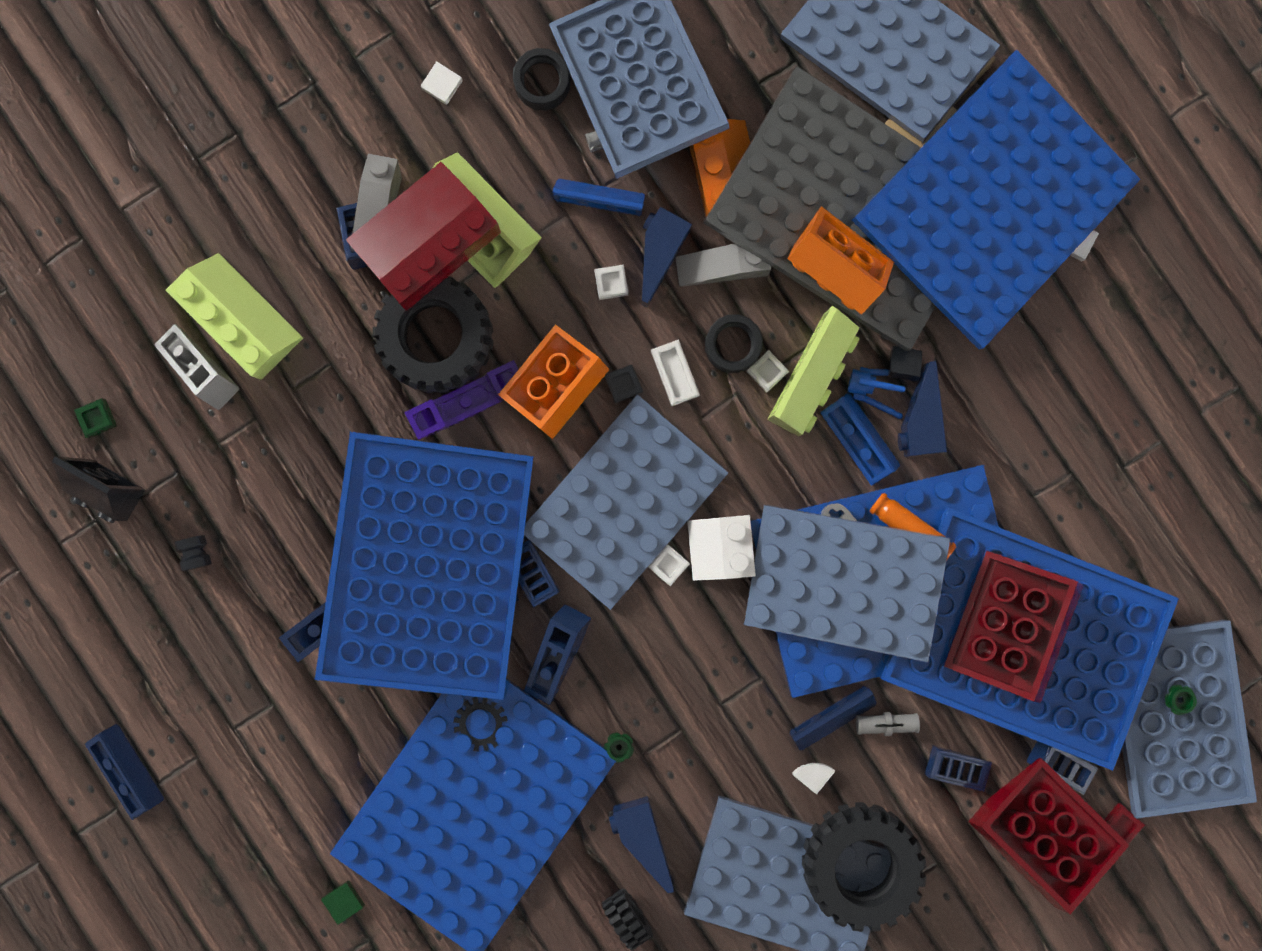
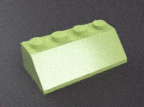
(516, 238)
(235, 315)
(814, 372)

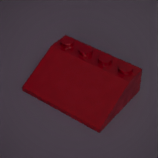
(424, 235)
(1014, 626)
(1049, 835)

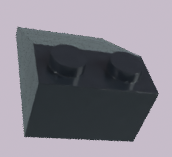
(98, 487)

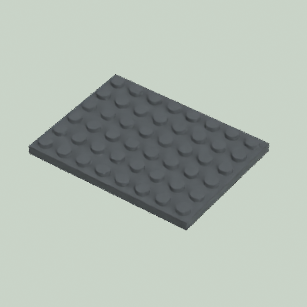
(813, 155)

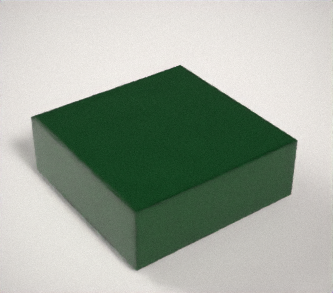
(95, 418)
(343, 902)

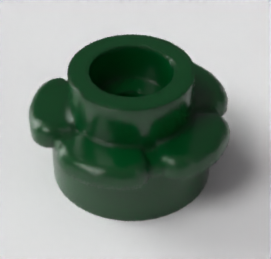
(1188, 699)
(626, 743)

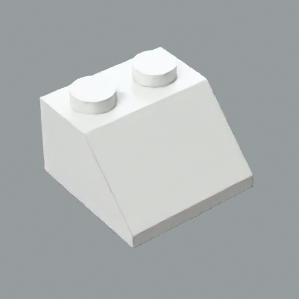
(721, 548)

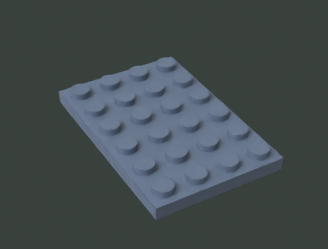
(894, 54)
(638, 80)
(624, 502)
(847, 582)
(1196, 756)
(756, 882)

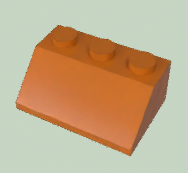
(717, 159)
(841, 261)
(554, 381)

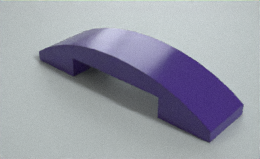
(461, 403)

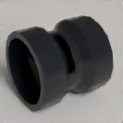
(193, 553)

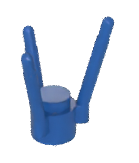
(863, 382)

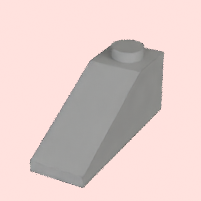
(377, 188)
(719, 265)
(196, 368)

